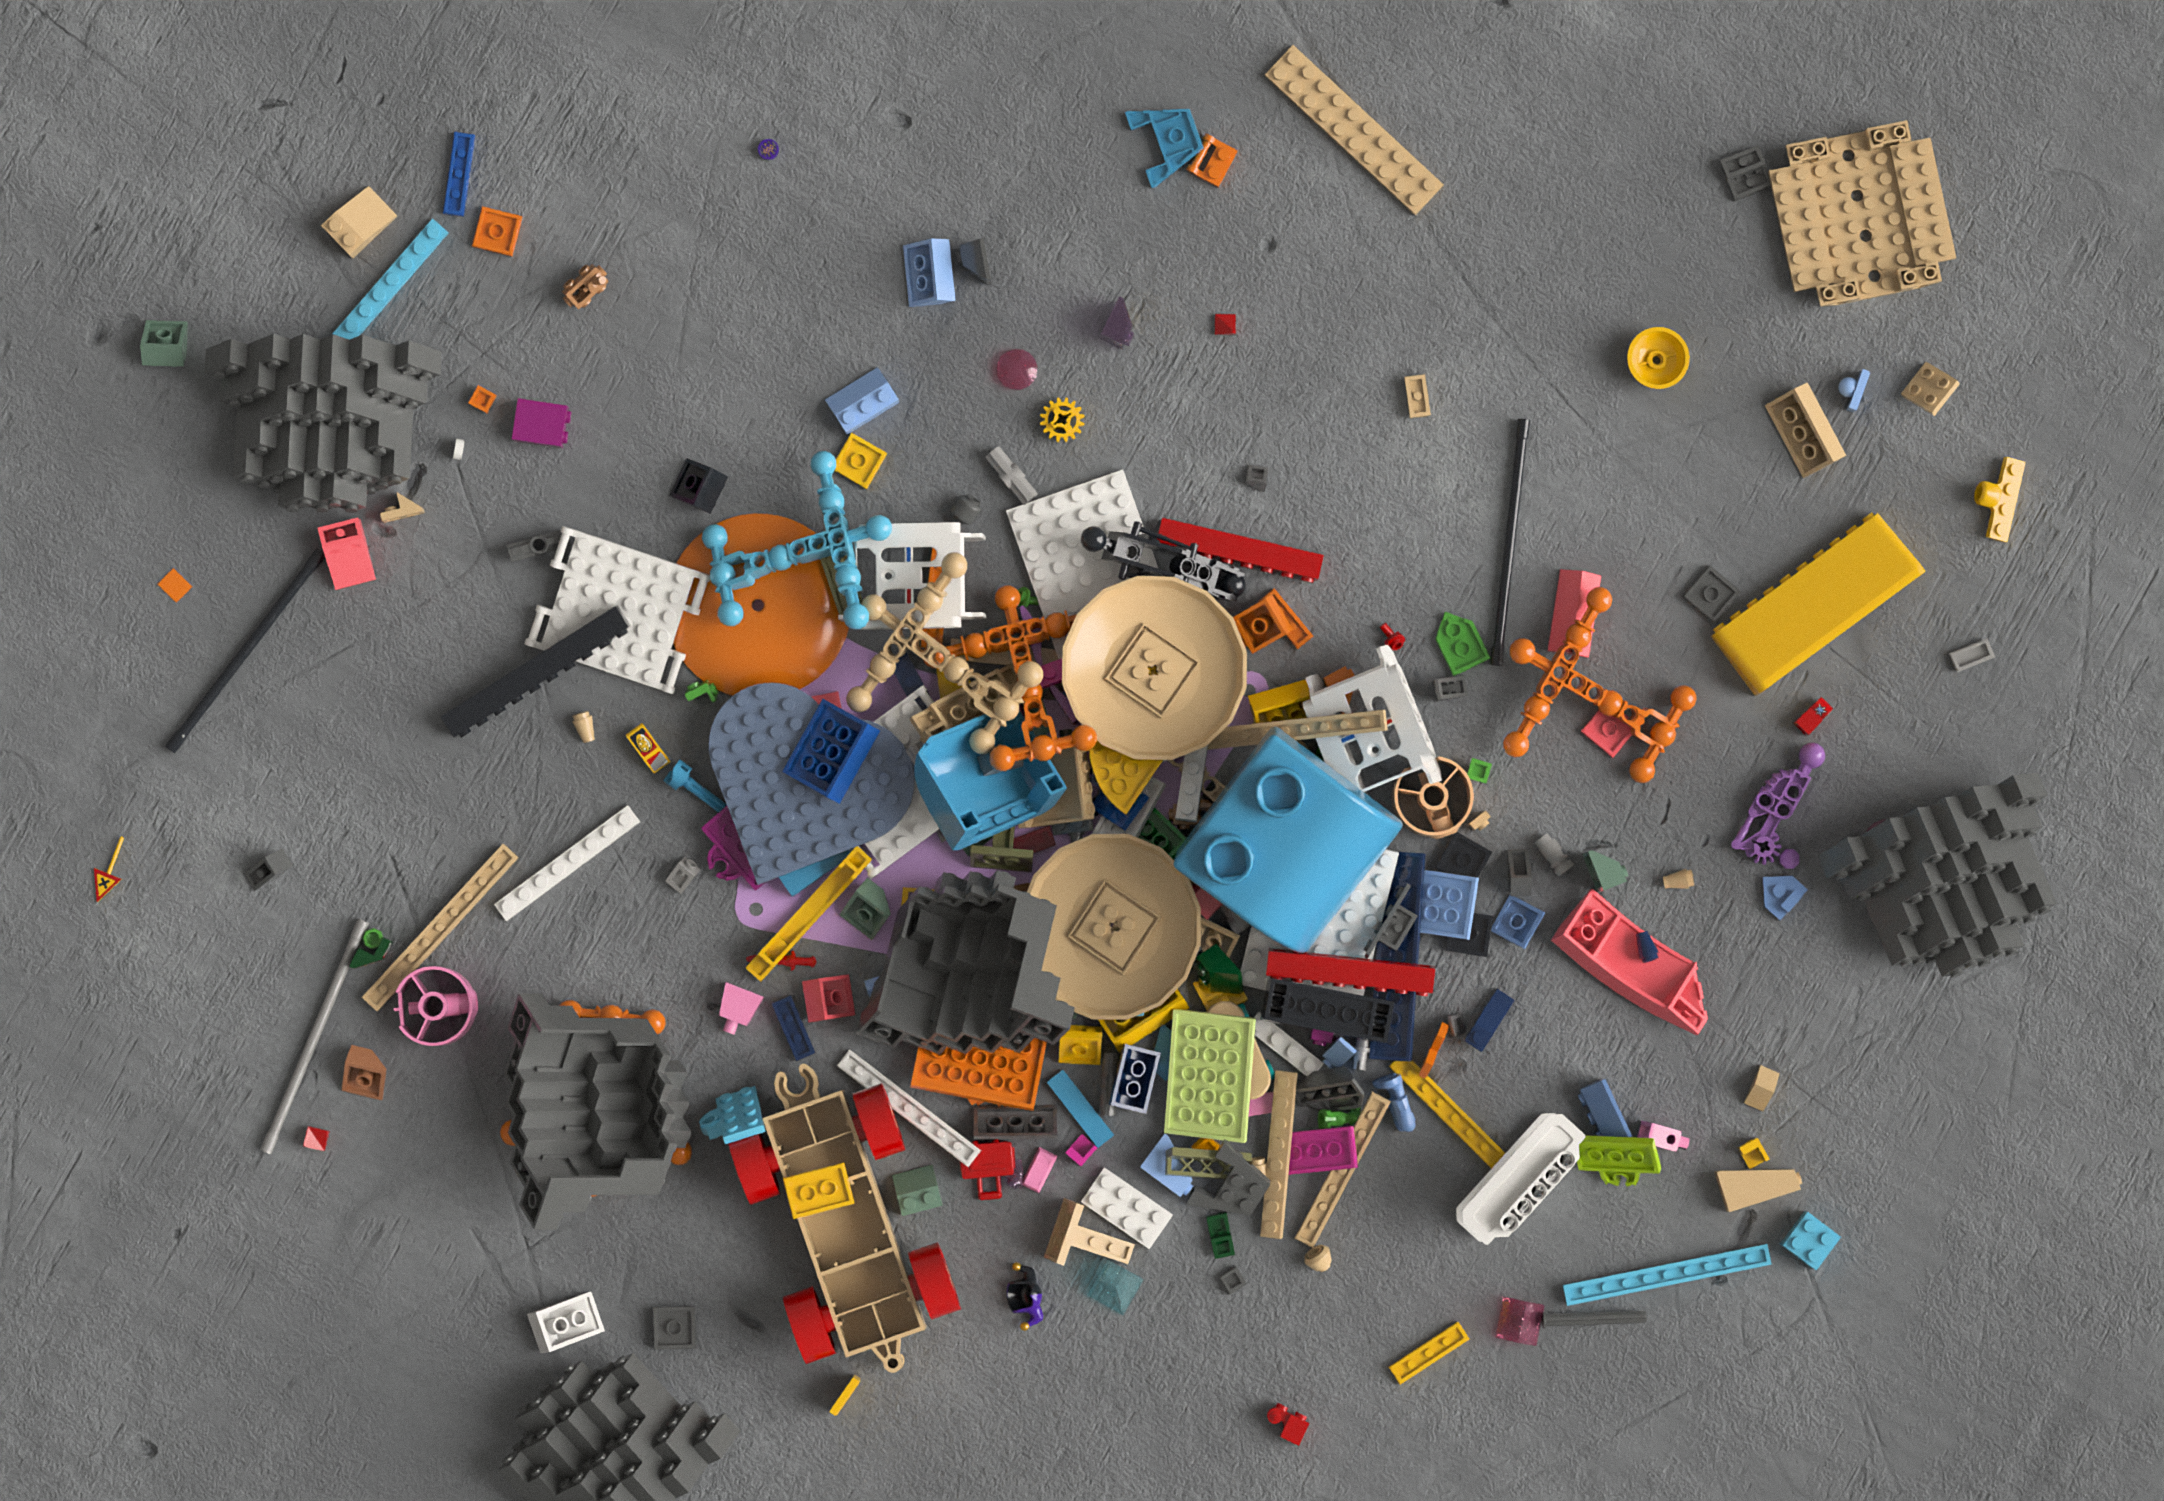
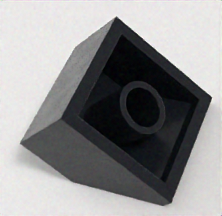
(698, 486)

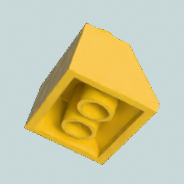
(1280, 703)

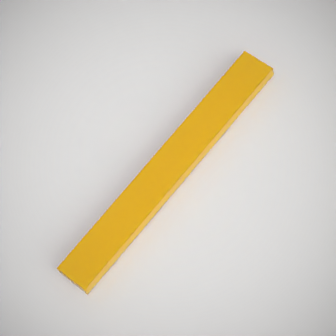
(1449, 1112)

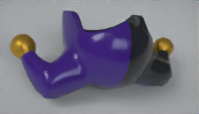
(1025, 1296)

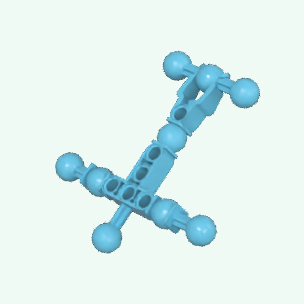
(783, 556)

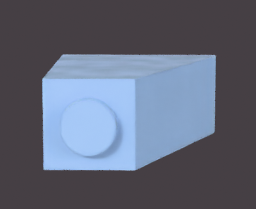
(1155, 1166)

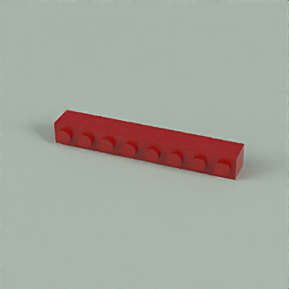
(1245, 550)
(1351, 971)

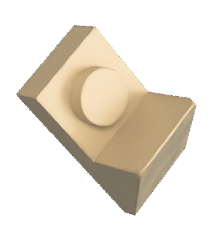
(406, 509)

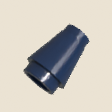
(1646, 947)

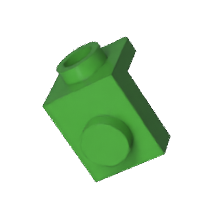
(696, 689)

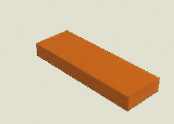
(1300, 633)

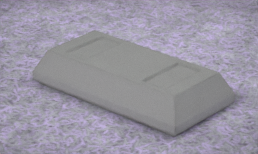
(1972, 655)

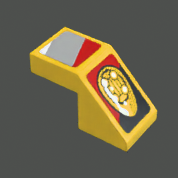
(648, 748)

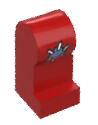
(1813, 716)

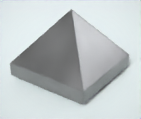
(1456, 1025)

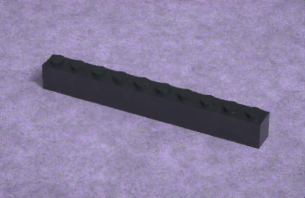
(533, 672)

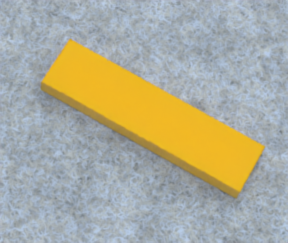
(1428, 1353)

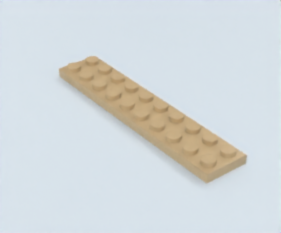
(1354, 130)

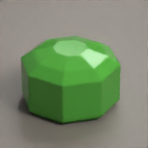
(372, 938)

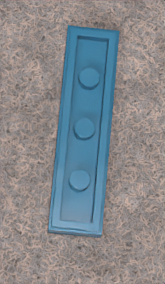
(1080, 1108)

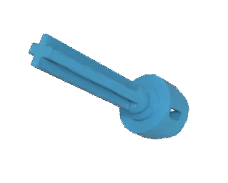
(680, 777)

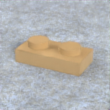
(1417, 396)

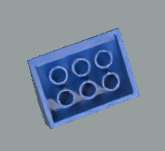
(831, 751)

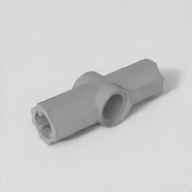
(1011, 475)

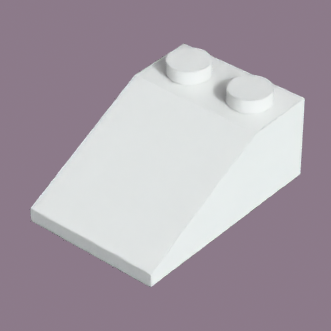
(565, 1322)

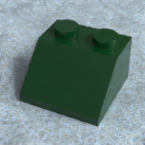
(1218, 971)

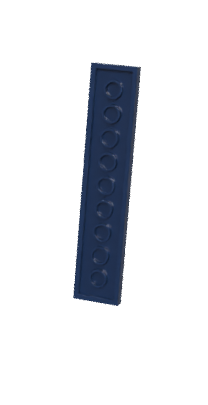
(1400, 1039)

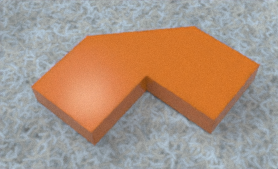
(1433, 1050)

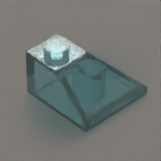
(1115, 1287)

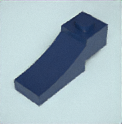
(1489, 1020)

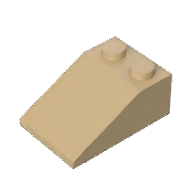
(359, 221)

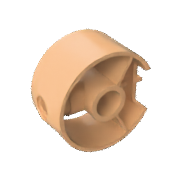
(1439, 815)

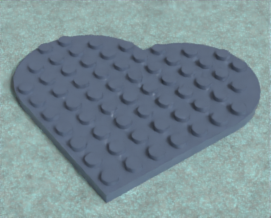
(777, 816)

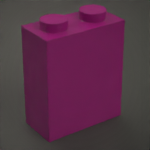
(541, 423)

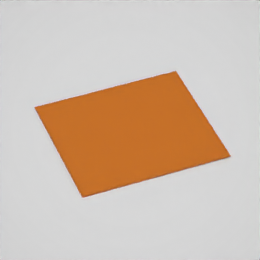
(174, 585)

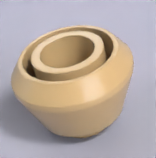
(1318, 1258)

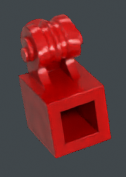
(1294, 1424)

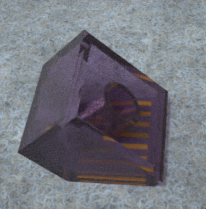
(1118, 326)

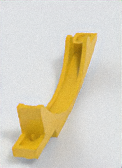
(808, 913)

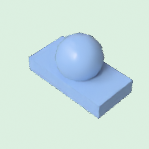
(1851, 388)

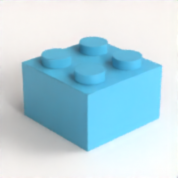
(1810, 1240)

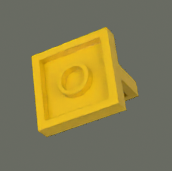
(1081, 1045)

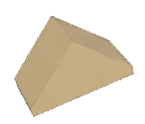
(1762, 1088)

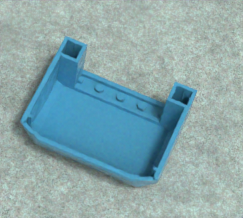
(975, 805)

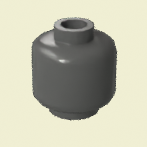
(965, 509)

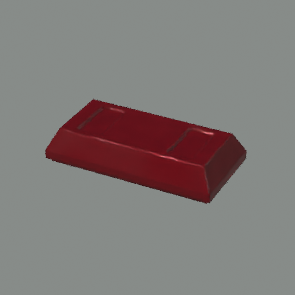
(1035, 840)

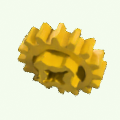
(1051, 427)

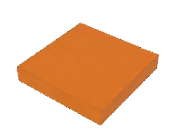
(497, 231)

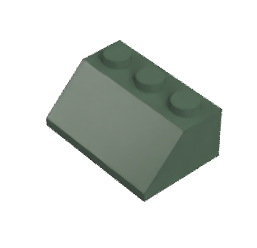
(1604, 870)

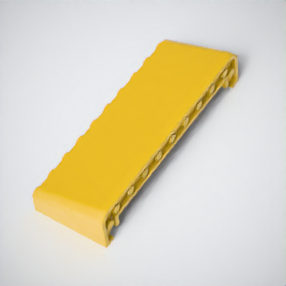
(1816, 603)

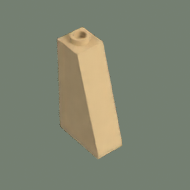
(1751, 1187)

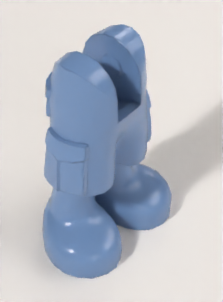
(1399, 1104)

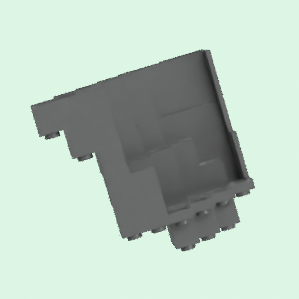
(323, 414)
(1951, 876)
(968, 970)
(589, 1108)
(612, 1438)

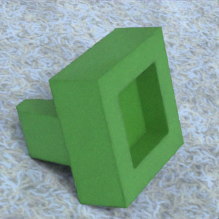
(1479, 770)

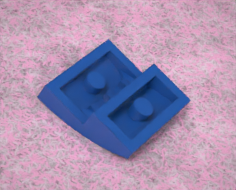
(1112, 814)

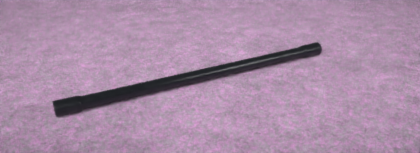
(1498, 647)
(180, 735)

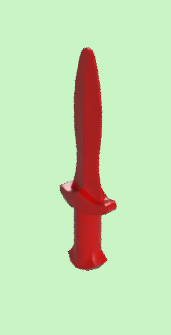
(792, 960)

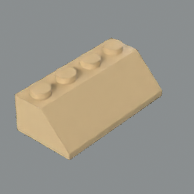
(1805, 430)

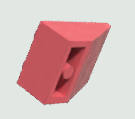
(347, 553)

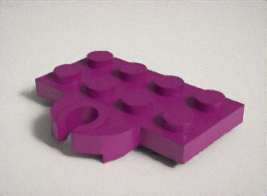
(728, 849)

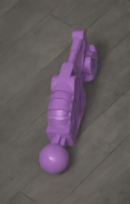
(1811, 757)

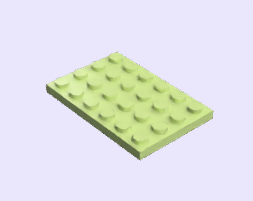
(1209, 1075)

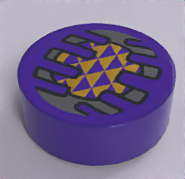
(768, 149)

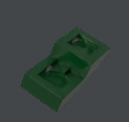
(1220, 1235)

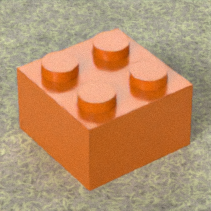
(1262, 624)

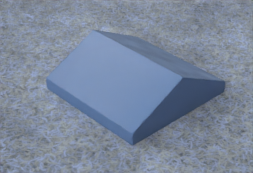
(1517, 921)

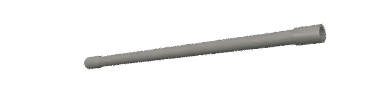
(272, 1135)

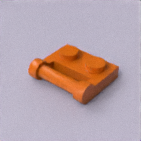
(1218, 163)

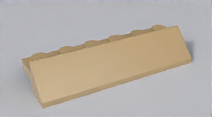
(959, 706)

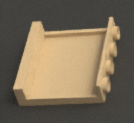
(1077, 799)

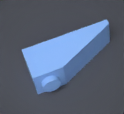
(1338, 1053)

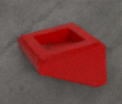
(1225, 324)

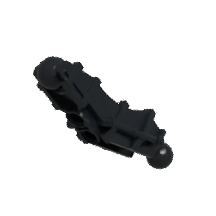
(1117, 543)

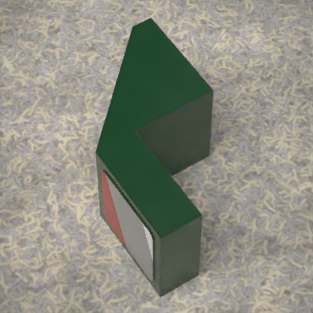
(365, 958)

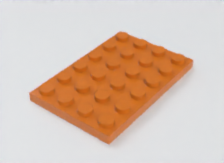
(994, 1078)

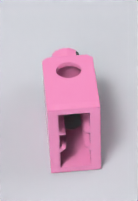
(738, 1006)
(1660, 1133)

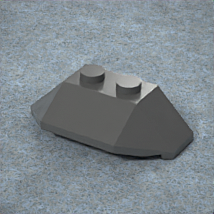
(1330, 1090)

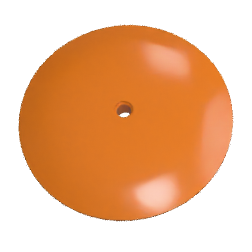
(786, 640)

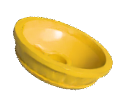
(1666, 346)

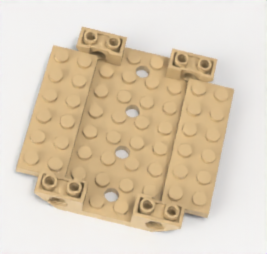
(1898, 208)

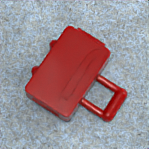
(994, 1160)

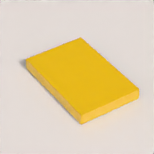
(818, 1190)

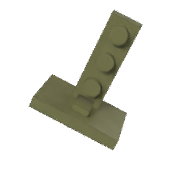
(1002, 854)

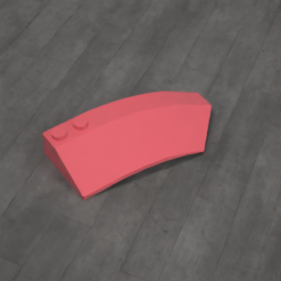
(1608, 949)

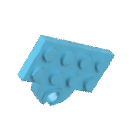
(736, 1116)

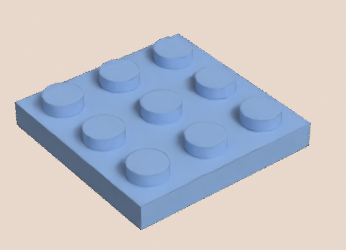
(1448, 904)

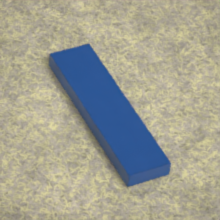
(459, 174)

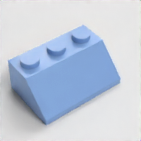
(929, 272)
(862, 400)

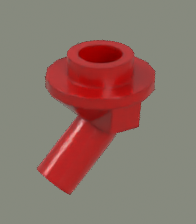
(1394, 640)

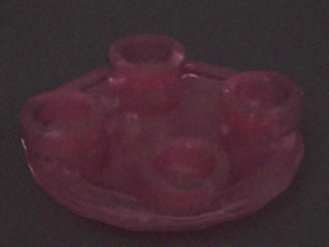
(1016, 369)

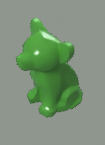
(1337, 1118)

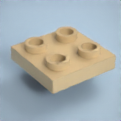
(1930, 388)

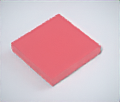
(1607, 732)

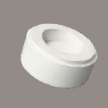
(458, 449)

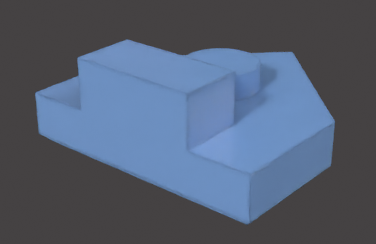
(1781, 894)

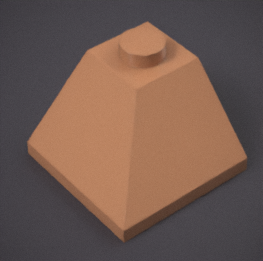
(364, 1073)

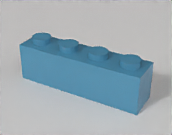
(802, 878)

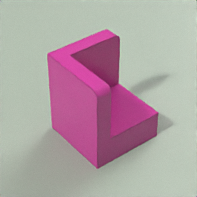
(1081, 1150)

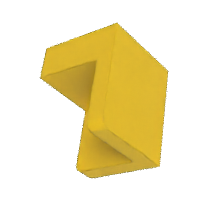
(1753, 1153)

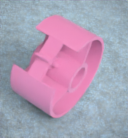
(453, 1005)

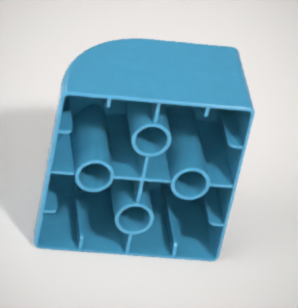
(1286, 842)

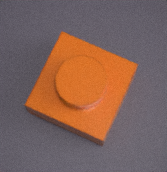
(482, 399)

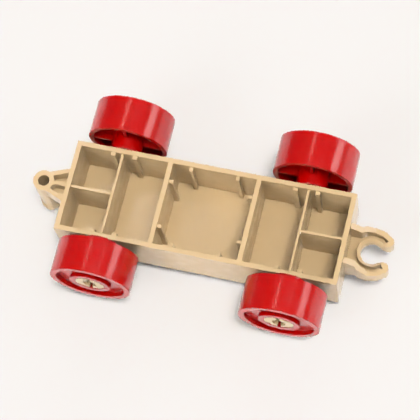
(854, 1245)

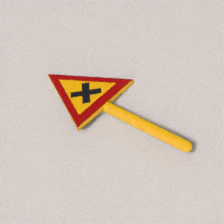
(105, 881)

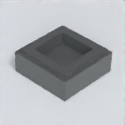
(1232, 1280)

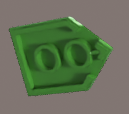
(1460, 643)

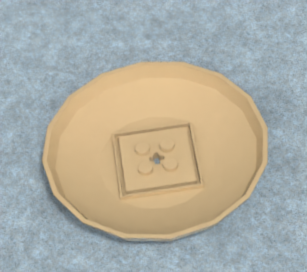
(1163, 626)
(1158, 917)

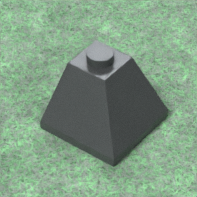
(974, 260)

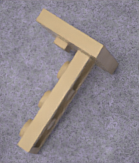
(1068, 1233)

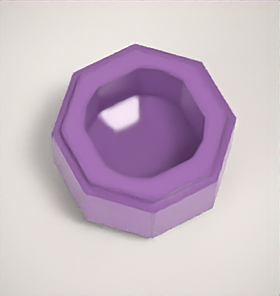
(1789, 859)

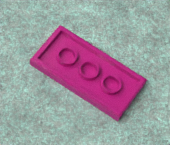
(1323, 1150)

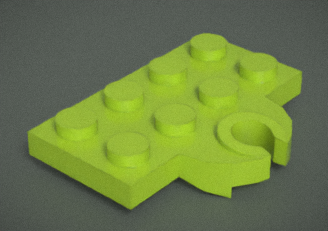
(1619, 1157)

